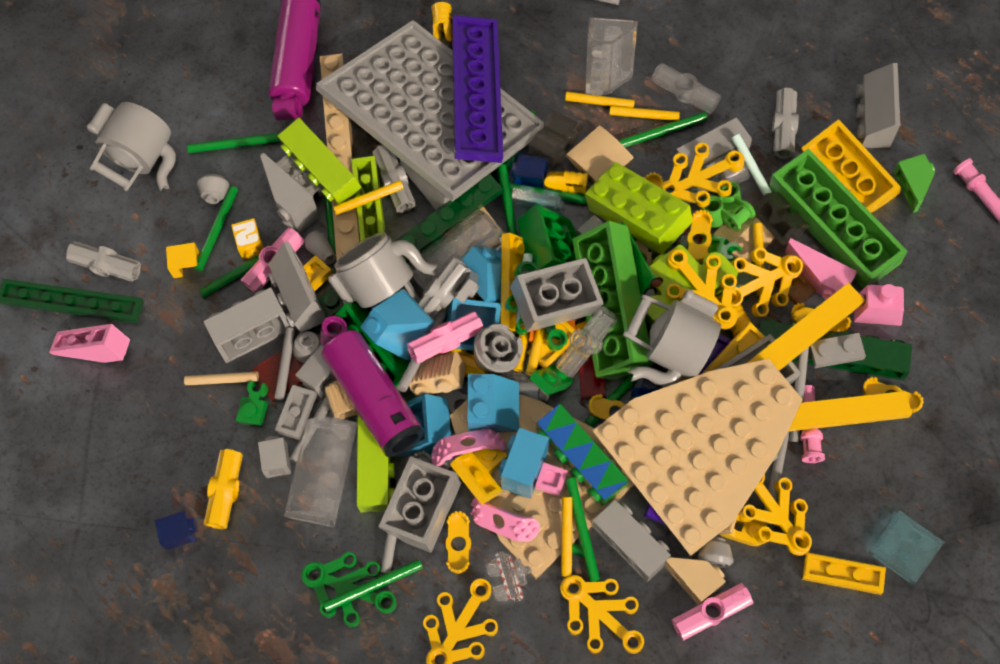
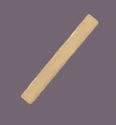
(221, 378)

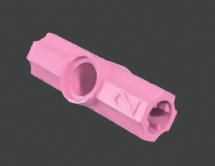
(258, 276)
(444, 337)
(727, 604)

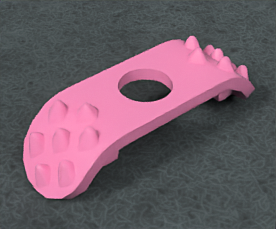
(452, 446)
(515, 527)

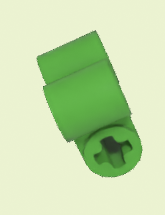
(729, 209)

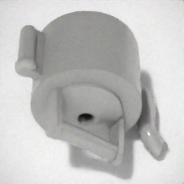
(132, 140)
(377, 270)
(678, 338)

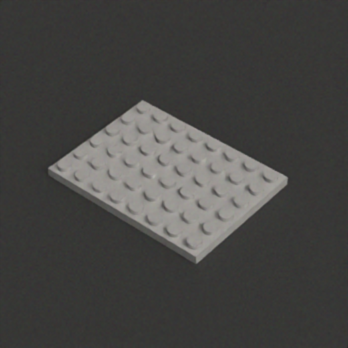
(405, 101)

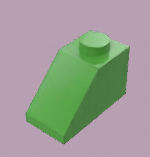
(914, 179)

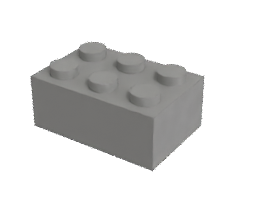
(556, 294)
(247, 325)

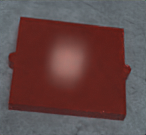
(269, 371)

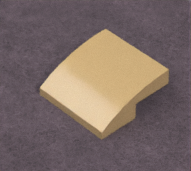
(598, 153)

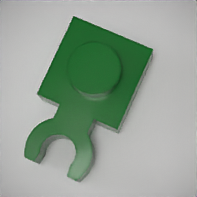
(722, 246)
(253, 409)

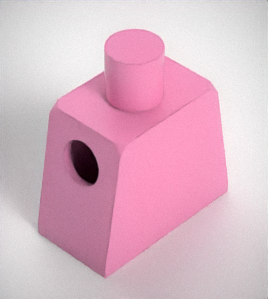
(882, 305)

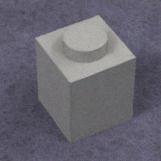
(274, 457)

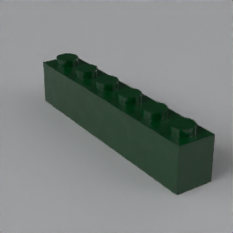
(882, 359)

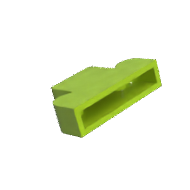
(661, 269)

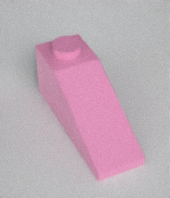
(820, 270)
(93, 343)

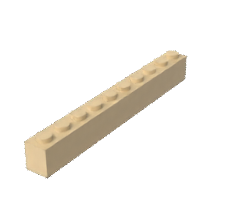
(341, 145)

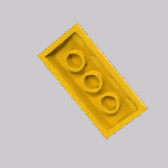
(854, 166)

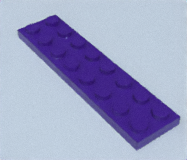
(476, 89)

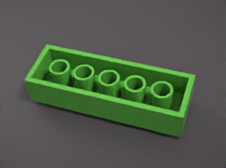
(838, 219)
(614, 271)

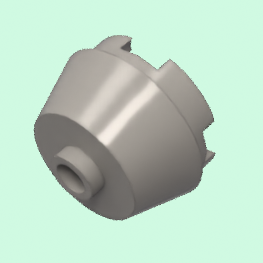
(497, 349)

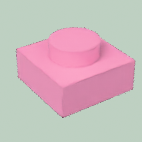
(551, 479)

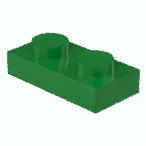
(551, 380)

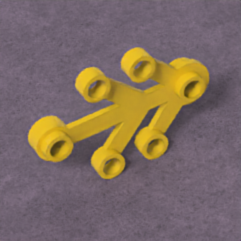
(699, 178)
(766, 279)
(705, 289)
(778, 515)
(598, 611)
(457, 630)

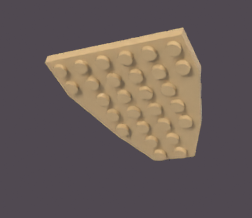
(703, 445)
(544, 507)

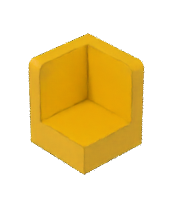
(181, 257)

